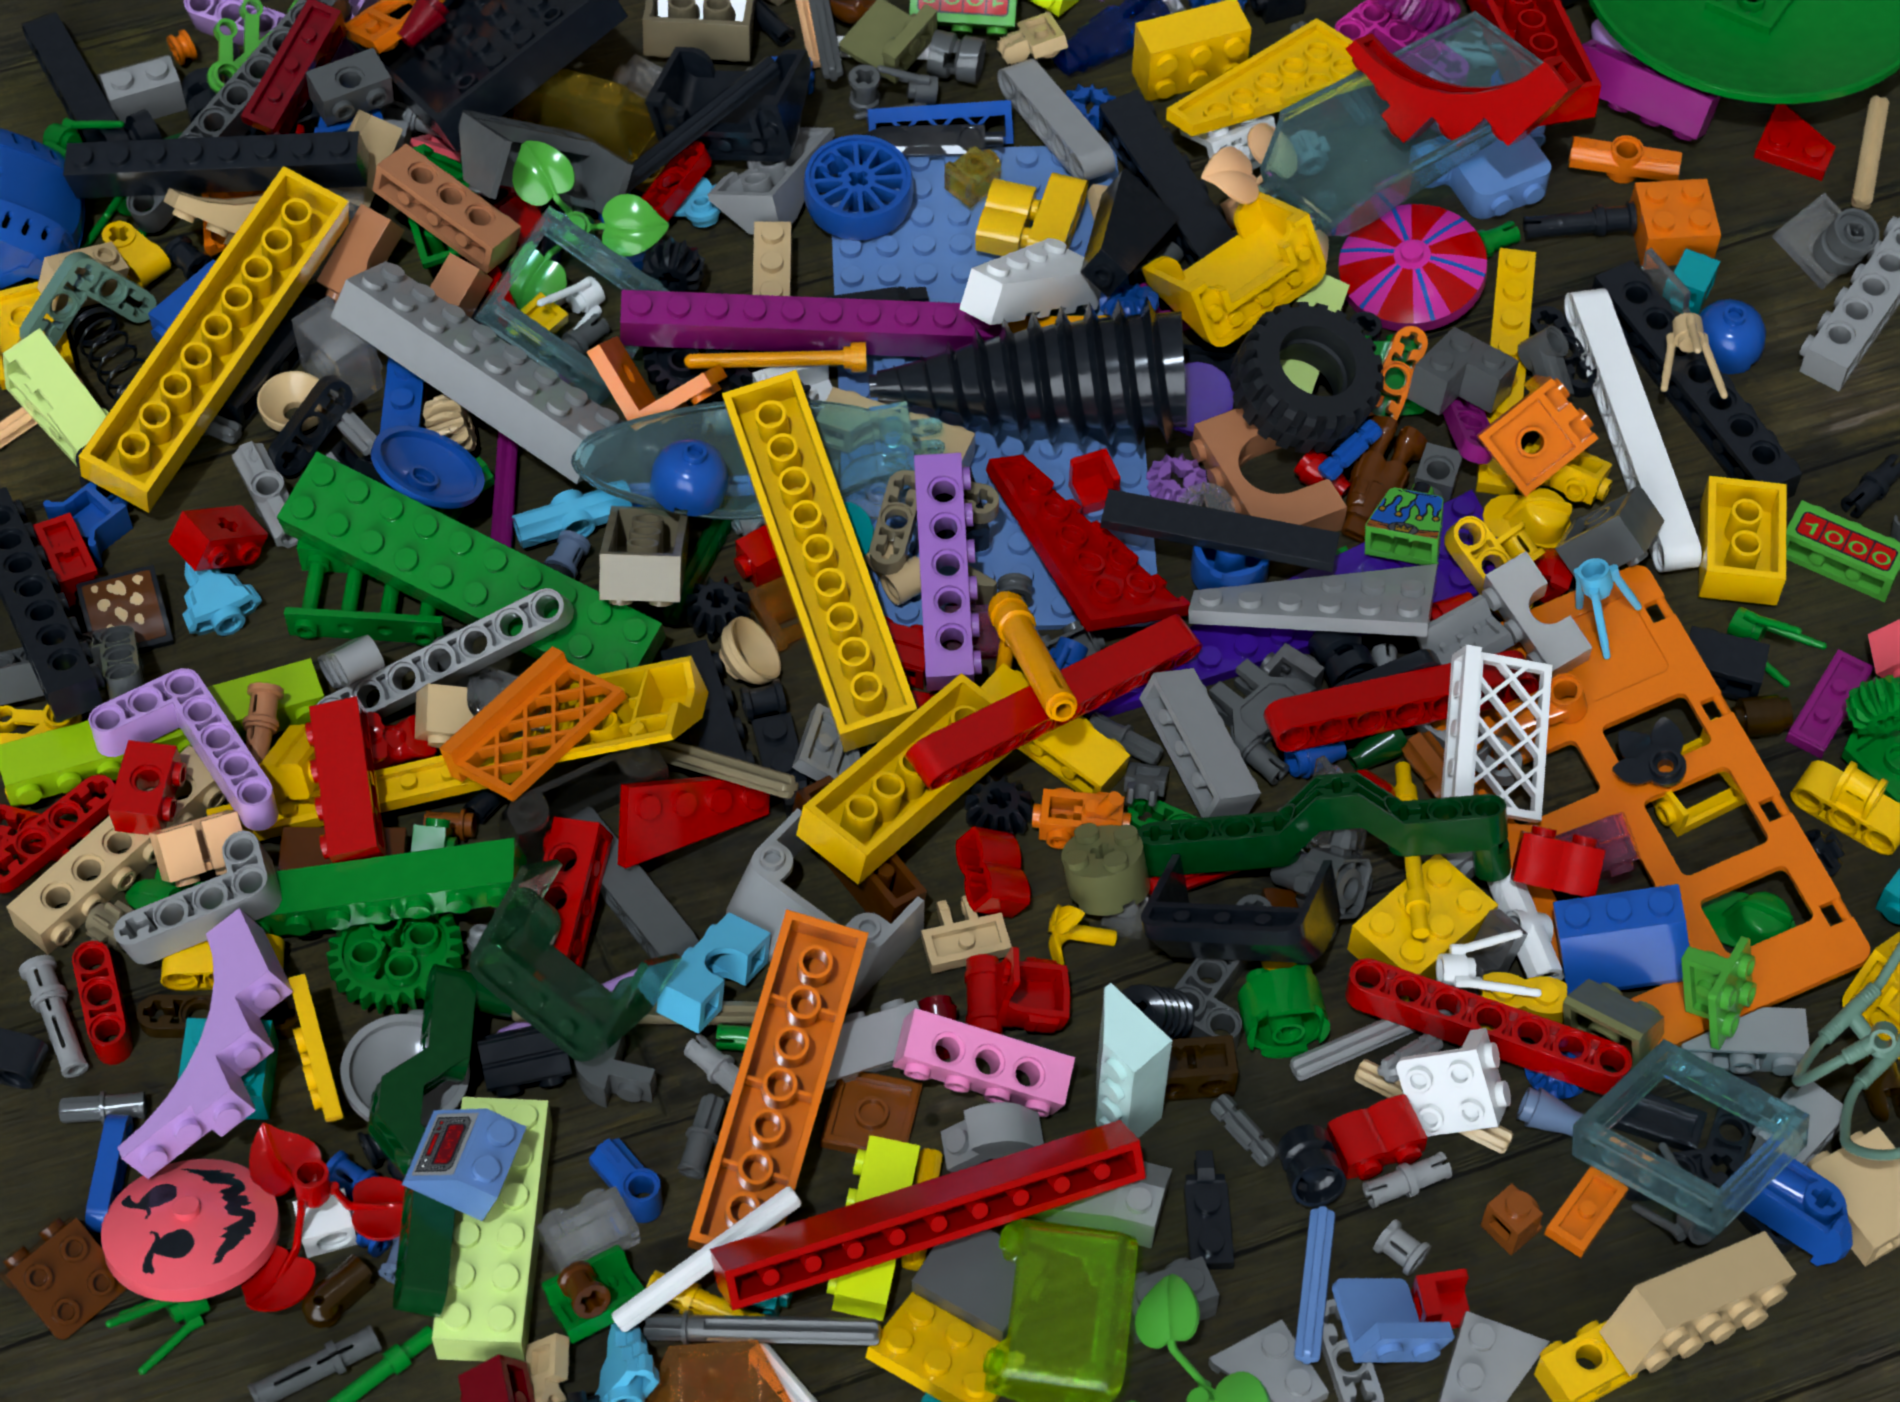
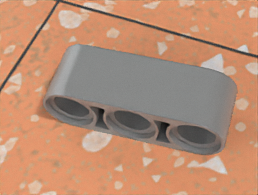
(351, 661)

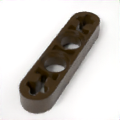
(167, 1027)

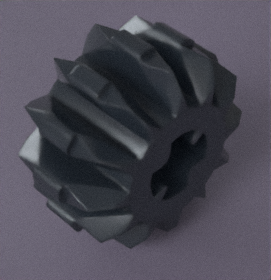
(674, 265)
(716, 606)
(999, 806)

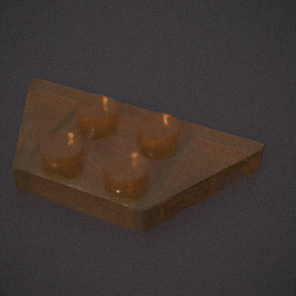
(717, 1374)

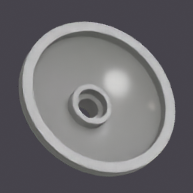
(381, 1048)

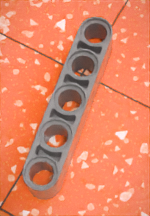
(1056, 120)

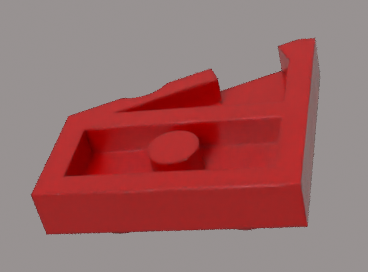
(1794, 144)

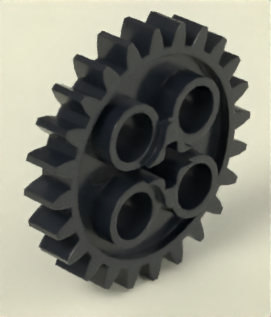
(668, 371)

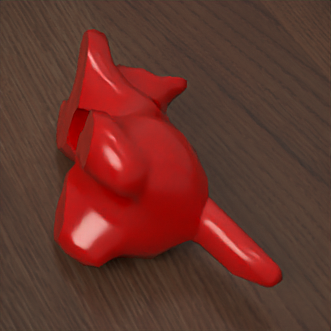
(396, 743)

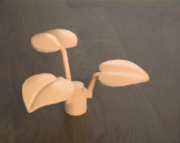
(1232, 173)

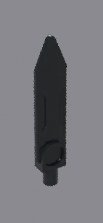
(937, 139)

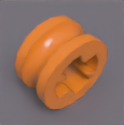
(182, 47)

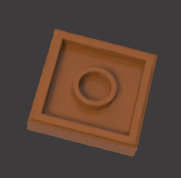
(873, 1107)

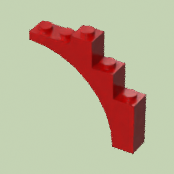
(1419, 100)

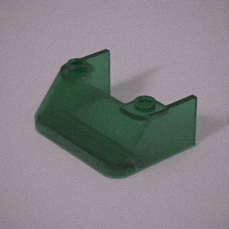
(547, 988)

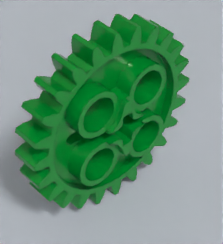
(405, 949)

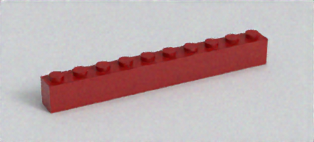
(926, 1214)

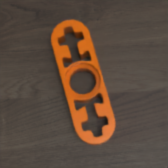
(1397, 348)

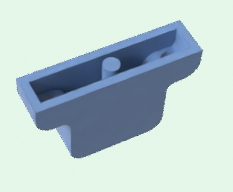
(1501, 176)

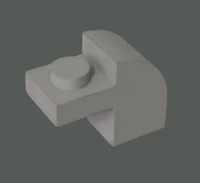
(990, 1133)

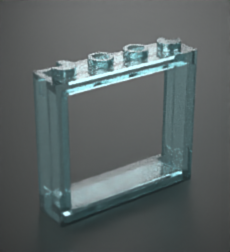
(531, 336)
(1668, 1182)

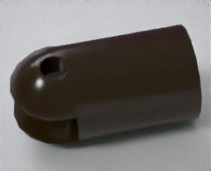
(1885, 1086)
(337, 1292)

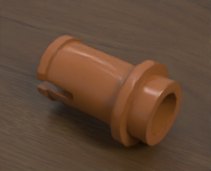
(463, 823)

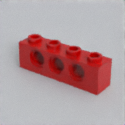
(581, 884)

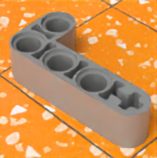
(189, 914)

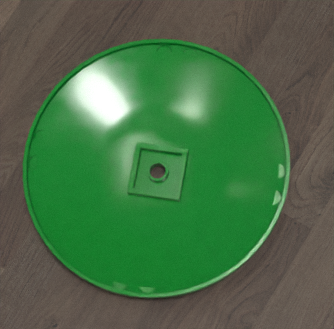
(1762, 47)

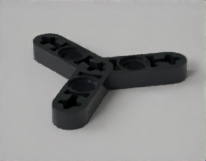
(1719, 1152)

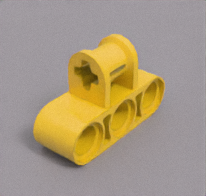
(1487, 548)
(1850, 804)

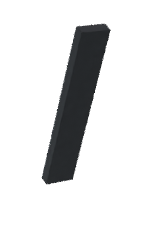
(1220, 530)

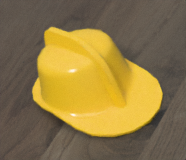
(1541, 510)

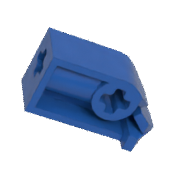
(1806, 1212)

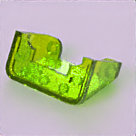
(1064, 1313)

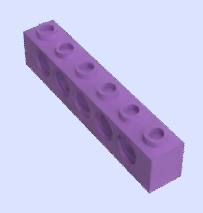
(935, 476)

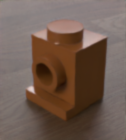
(1518, 1213)

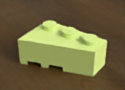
(51, 393)

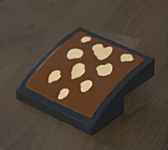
(127, 600)

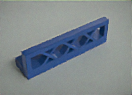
(944, 111)

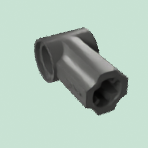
(1545, 355)

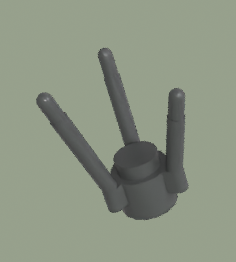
(920, 88)
(1684, 1227)

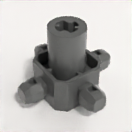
(1350, 872)

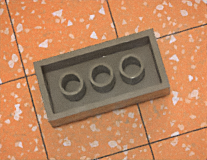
(643, 556)

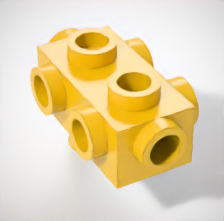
(1580, 479)

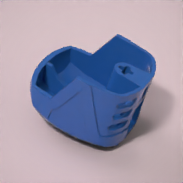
(37, 195)

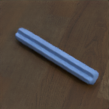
(1314, 1285)

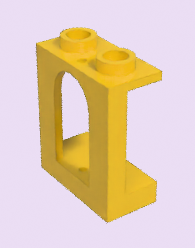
(1682, 820)

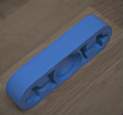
(108, 1170)

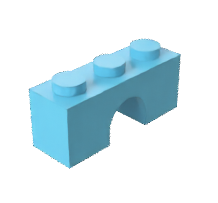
(696, 988)

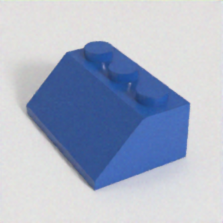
(1622, 938)

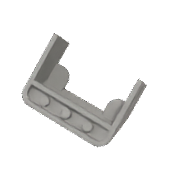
(764, 900)

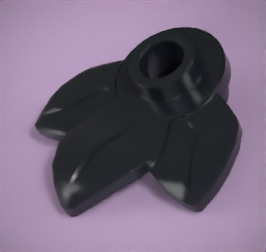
(1647, 753)

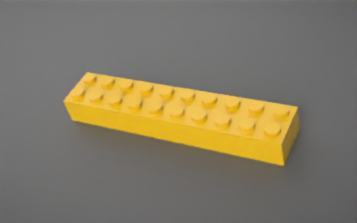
(214, 339)
(820, 559)

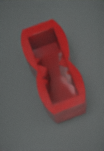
(1558, 863)
(992, 872)
(1377, 1137)

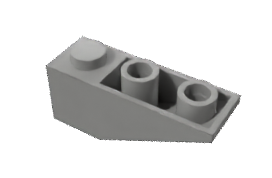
(1764, 1042)

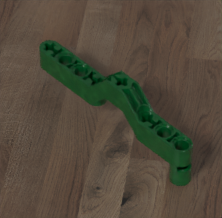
(1329, 804)
(396, 1128)

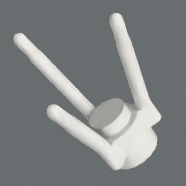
(580, 297)
(1460, 971)

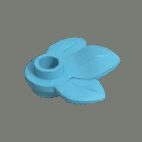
(698, 207)

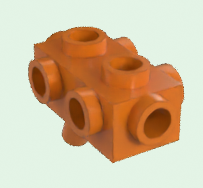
(1065, 810)

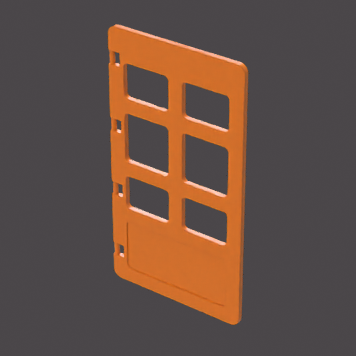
(1645, 670)

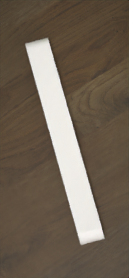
(1632, 426)

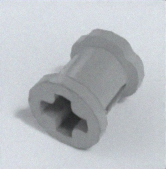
(1402, 1247)

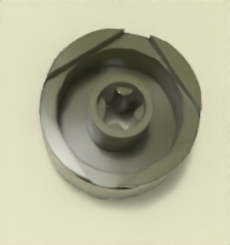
(1105, 868)

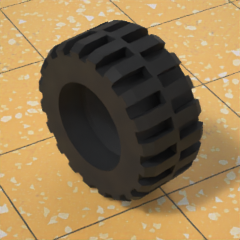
(1330, 346)

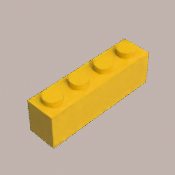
(1071, 752)

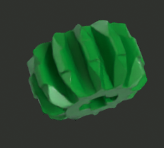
(1875, 706)

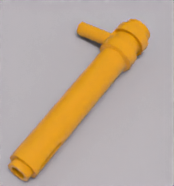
(1020, 638)

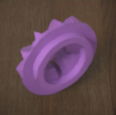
(1160, 474)

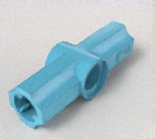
(567, 511)

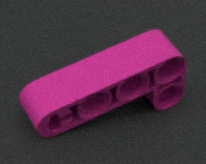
(1384, 25)

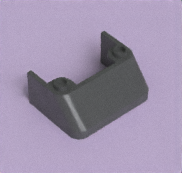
(493, 143)

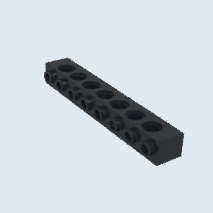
(1724, 426)
(42, 620)

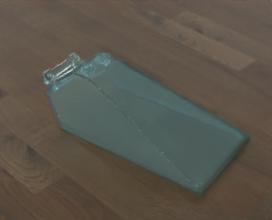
(1343, 161)

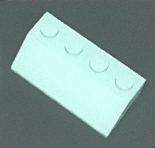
(1130, 1065)

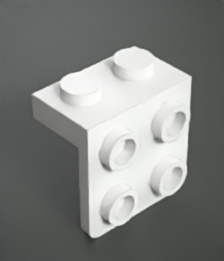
(1457, 1086)

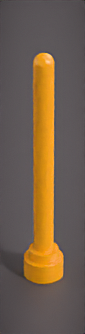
(852, 358)

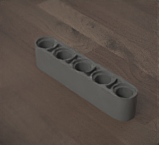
(640, 903)

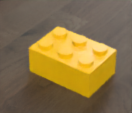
(1189, 48)
(1743, 540)
(1454, 918)

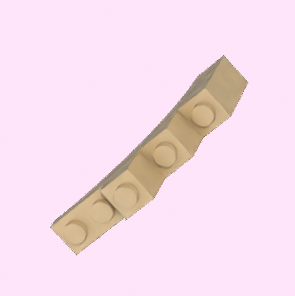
(229, 214)

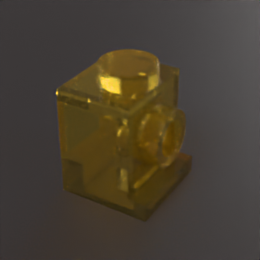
(972, 175)

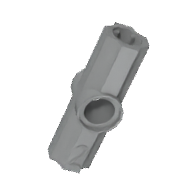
(265, 488)

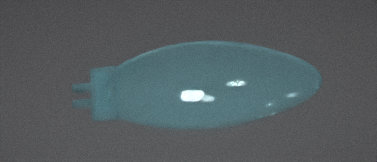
(858, 441)

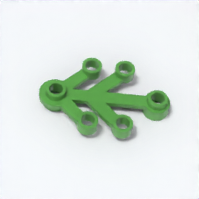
(225, 63)

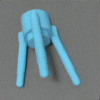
(1596, 581)

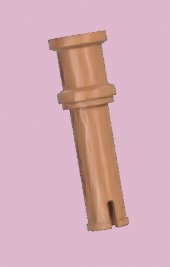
(261, 718)

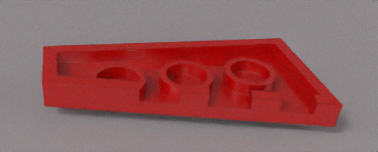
(679, 812)

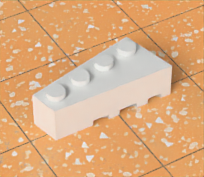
(1027, 281)

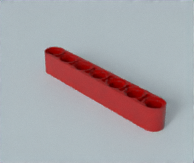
(1376, 706)
(1472, 1010)

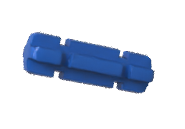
(1350, 450)

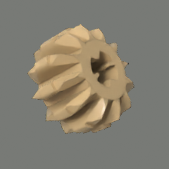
(450, 420)

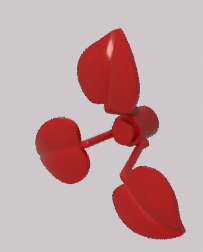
(291, 1160)

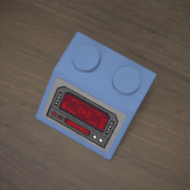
(464, 1158)

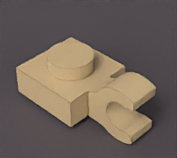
(548, 1366)

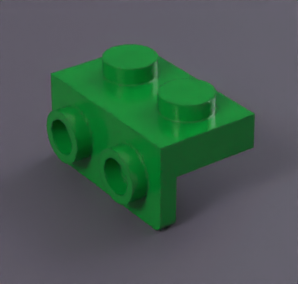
(612, 1271)

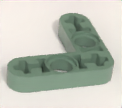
(86, 285)

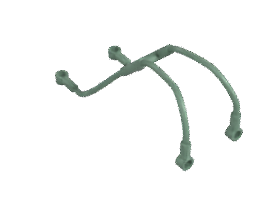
(1883, 1054)

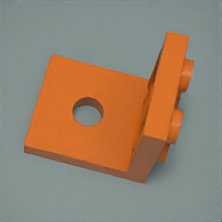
(631, 389)
(1561, 428)

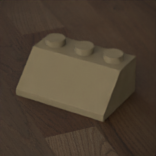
(715, 26)

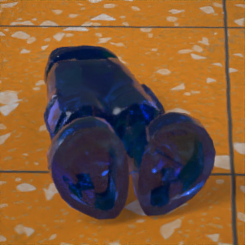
(1107, 35)

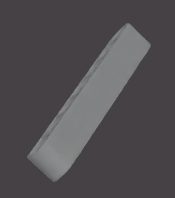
(459, 646)

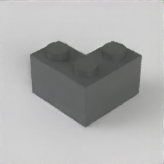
(1465, 369)

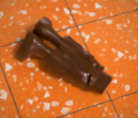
(1374, 476)

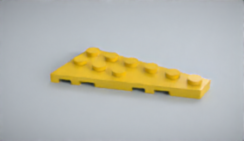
(1267, 81)

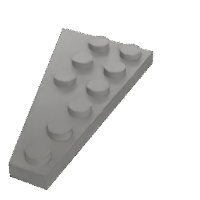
(1359, 602)

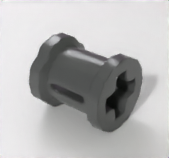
(864, 84)

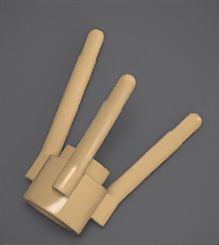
(1690, 337)

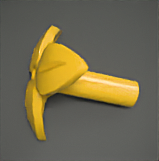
(1065, 927)

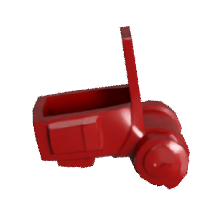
(1016, 993)

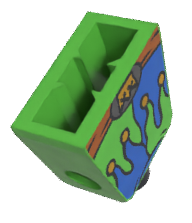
(1407, 525)

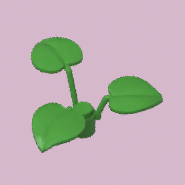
(628, 224)
(1172, 1315)

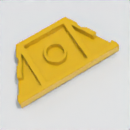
(313, 1053)

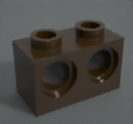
(1201, 1068)

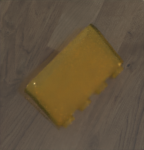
(590, 107)

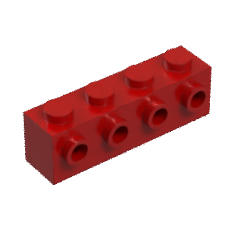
(346, 781)

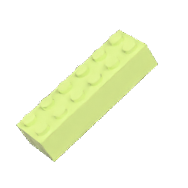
(497, 1257)

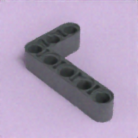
(112, 649)

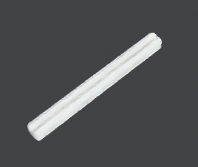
(701, 1262)

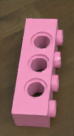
(1046, 1069)

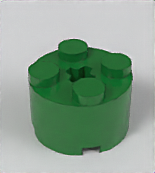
(1282, 1010)

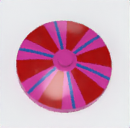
(1414, 267)

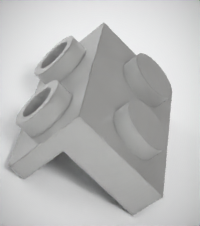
(1465, 625)

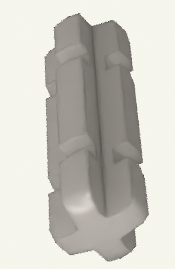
(1423, 1045)

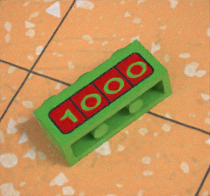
(964, 15)
(1843, 550)

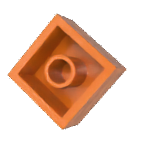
(1675, 218)

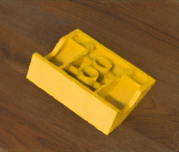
(658, 708)

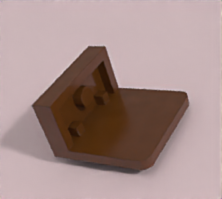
(62, 1276)

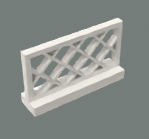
(1464, 722)

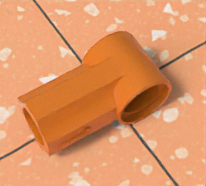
(1559, 711)

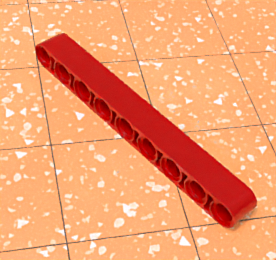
(1021, 717)

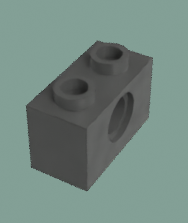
(350, 85)

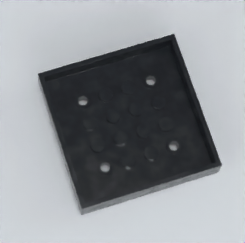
(491, 55)

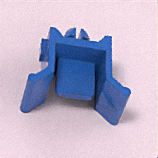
(97, 517)

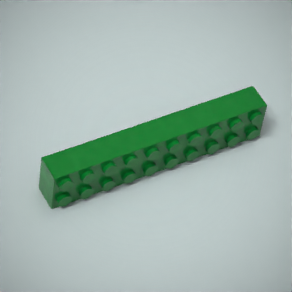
(456, 566)

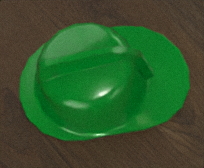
(1746, 915)

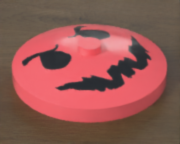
(190, 1231)

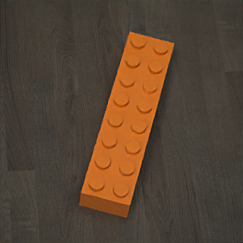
(781, 1072)

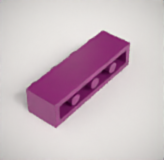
(1646, 92)

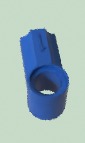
(622, 1169)

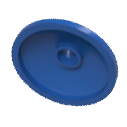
(427, 467)

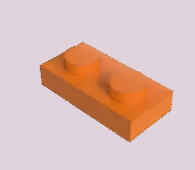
(1586, 1211)

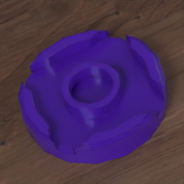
(1206, 394)

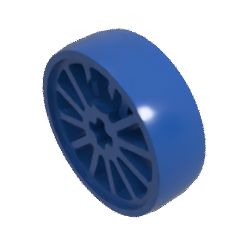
(858, 187)

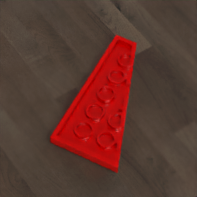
(1085, 561)

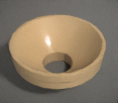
(284, 393)
(749, 652)

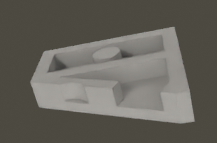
(1272, 1360)

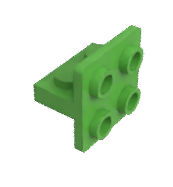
(1719, 987)

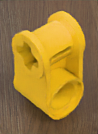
(142, 256)

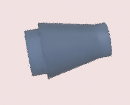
(1546, 1112)

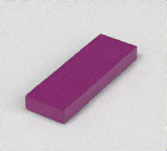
(1827, 704)

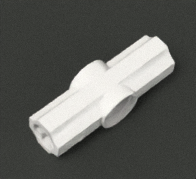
(1536, 952)

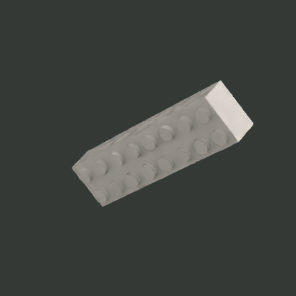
(471, 364)

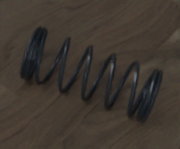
(101, 340)

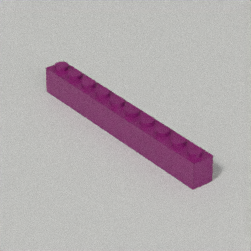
(794, 323)

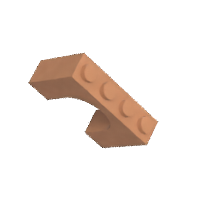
(371, 241)
(1228, 443)

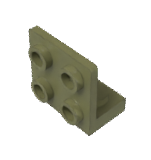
(890, 36)

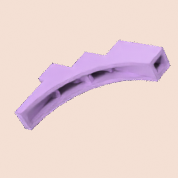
(232, 1043)

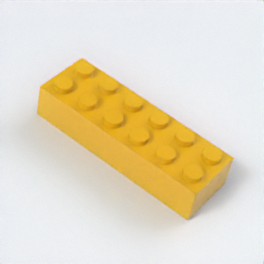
(881, 797)

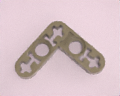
(902, 537)

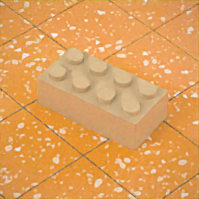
(1698, 1304)

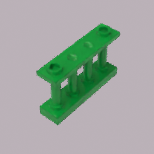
(348, 622)

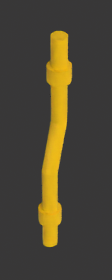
(1416, 898)

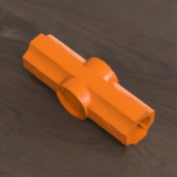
(1624, 159)

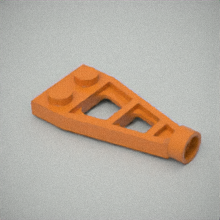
(375, 28)

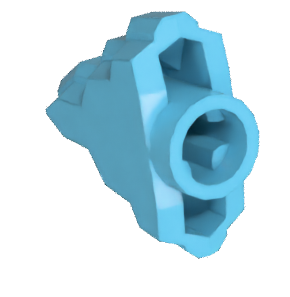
(217, 602)
(628, 1368)

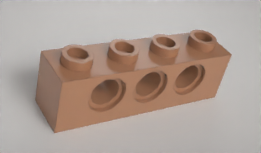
(446, 208)

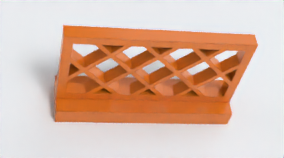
(516, 711)

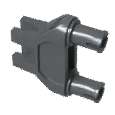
(1246, 715)

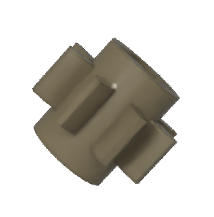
(102, 921)

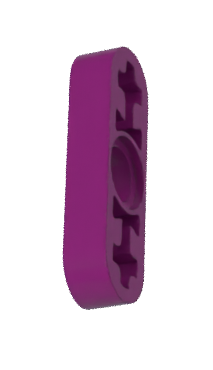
(1464, 423)

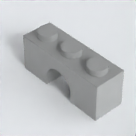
(1511, 592)

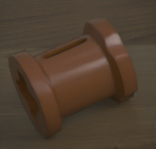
(587, 1294)

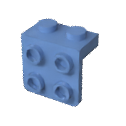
(1384, 1322)

